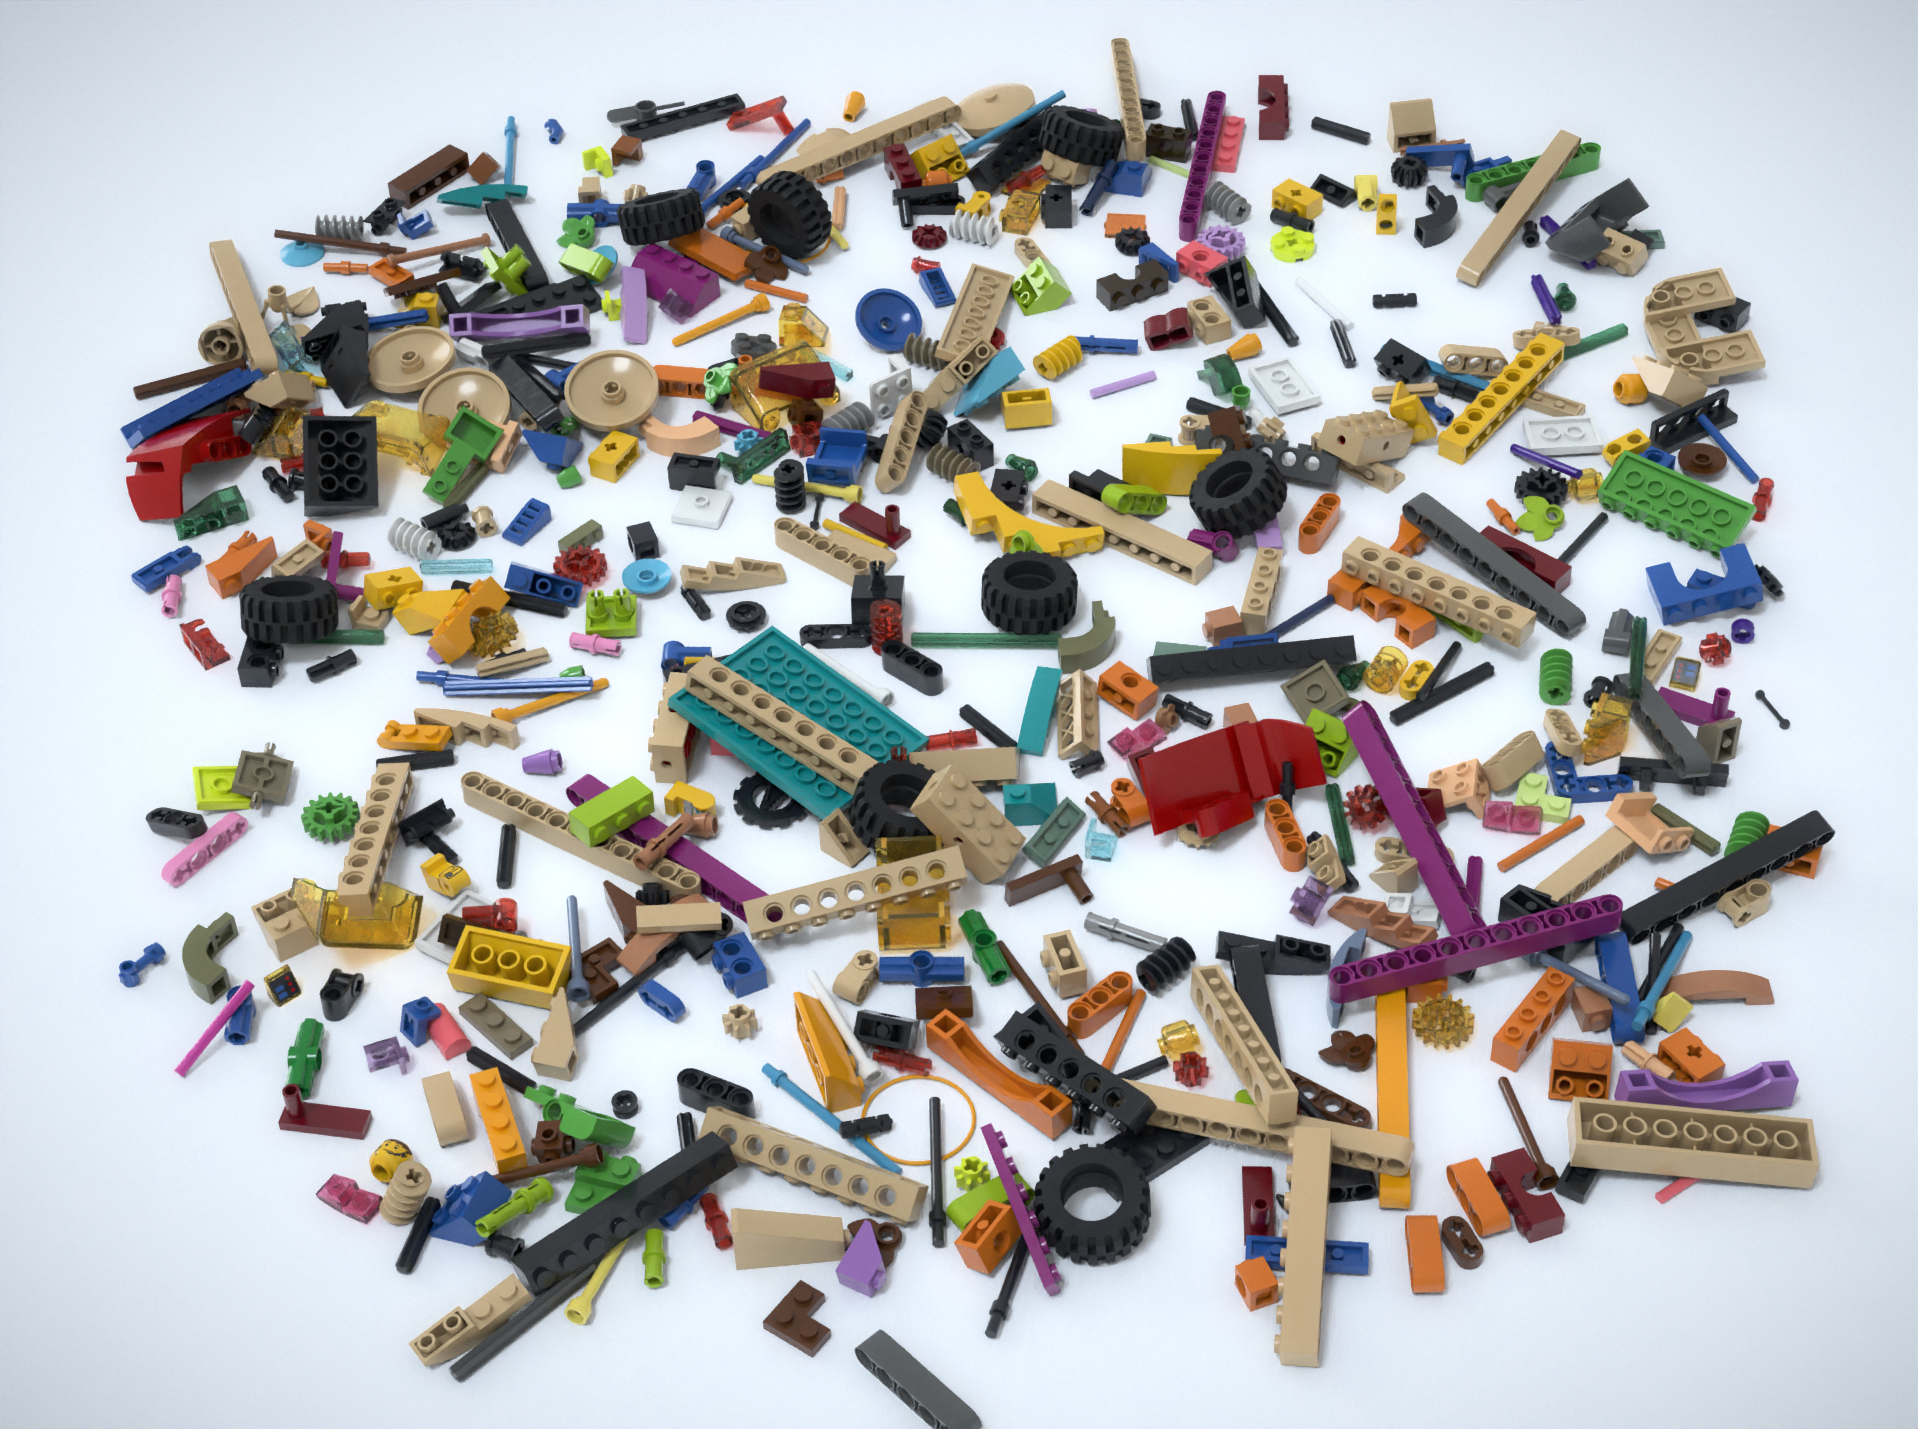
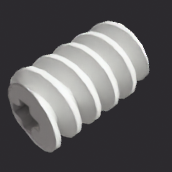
(973, 228)
(413, 539)

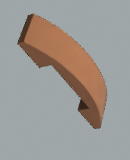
(642, 948)
(1721, 985)

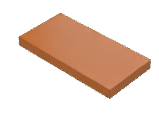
(713, 253)

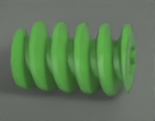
(1556, 676)
(1747, 828)

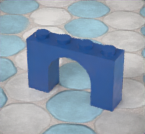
(1681, 603)

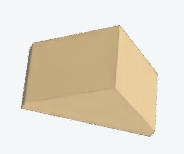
(839, 839)
(1397, 876)

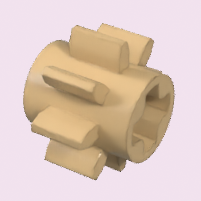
(635, 191)
(1271, 429)
(739, 1021)

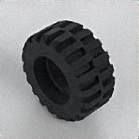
(1080, 135)
(789, 214)
(660, 216)
(1238, 492)
(1029, 593)
(289, 609)
(883, 785)
(1087, 1169)

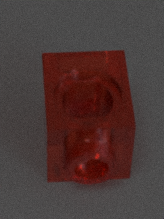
(805, 438)

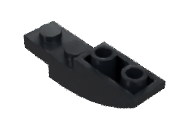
(1281, 956)

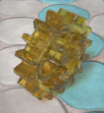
(493, 634)
(1452, 1028)

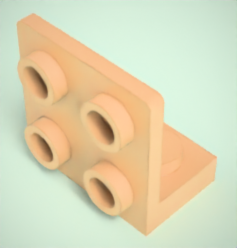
(1462, 784)

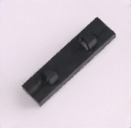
(1658, 770)

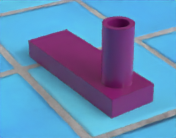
(344, 591)
(1696, 710)

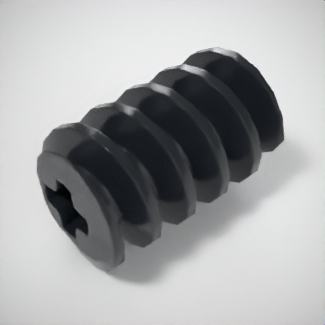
(789, 486)
(1165, 964)

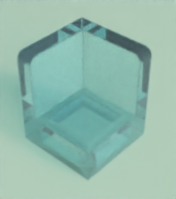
(1099, 845)

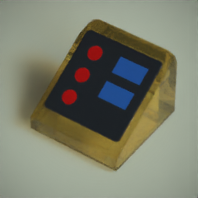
(1685, 674)
(282, 986)

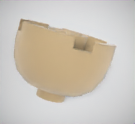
(221, 342)

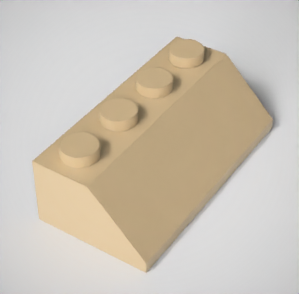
(975, 764)

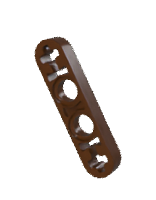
(1325, 1096)

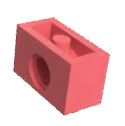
(1198, 259)

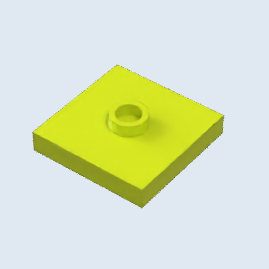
(214, 787)

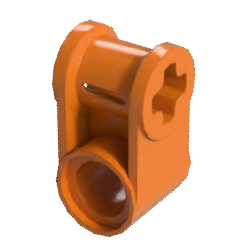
(1129, 802)

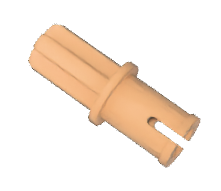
(1646, 1060)

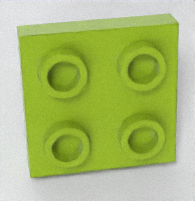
(507, 268)
(611, 614)

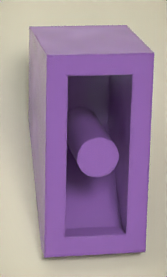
(862, 1263)

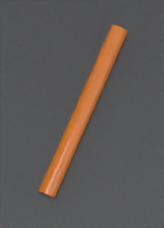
(1540, 843)
(1123, 1029)

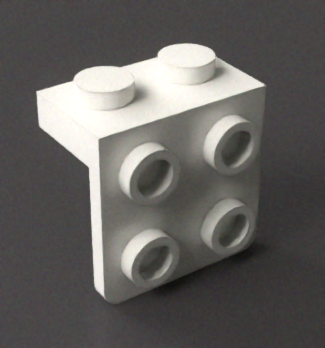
(890, 389)

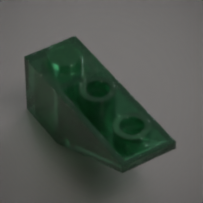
(212, 513)

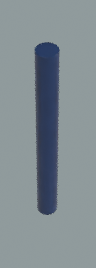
(1303, 615)

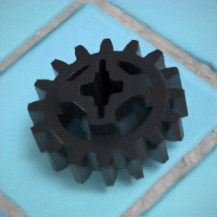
(1541, 484)

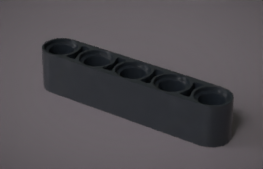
(1252, 989)

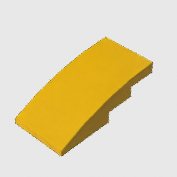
(1165, 466)

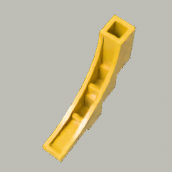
(987, 513)

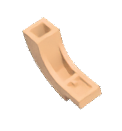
(691, 439)

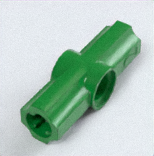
(984, 947)
(305, 1055)

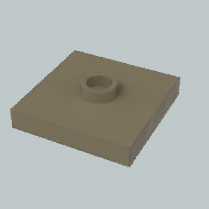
(1315, 689)

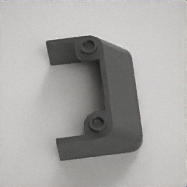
(1583, 232)

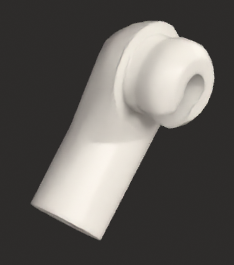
(1256, 415)

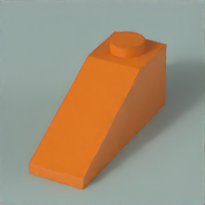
(242, 567)

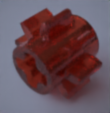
(1715, 648)
(1190, 1069)

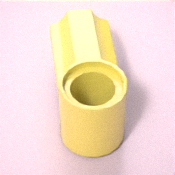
(1366, 190)

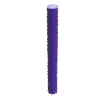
(1546, 461)

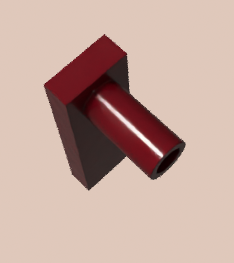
(874, 525)
(322, 1118)
(1257, 1201)

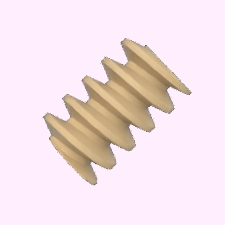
(405, 1193)

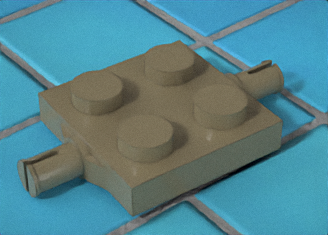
(262, 776)

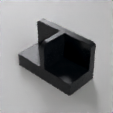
(692, 471)

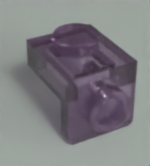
(386, 1054)

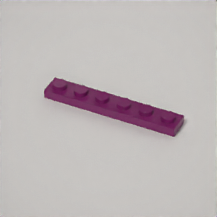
(1026, 1219)

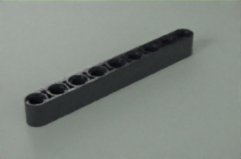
(1724, 875)

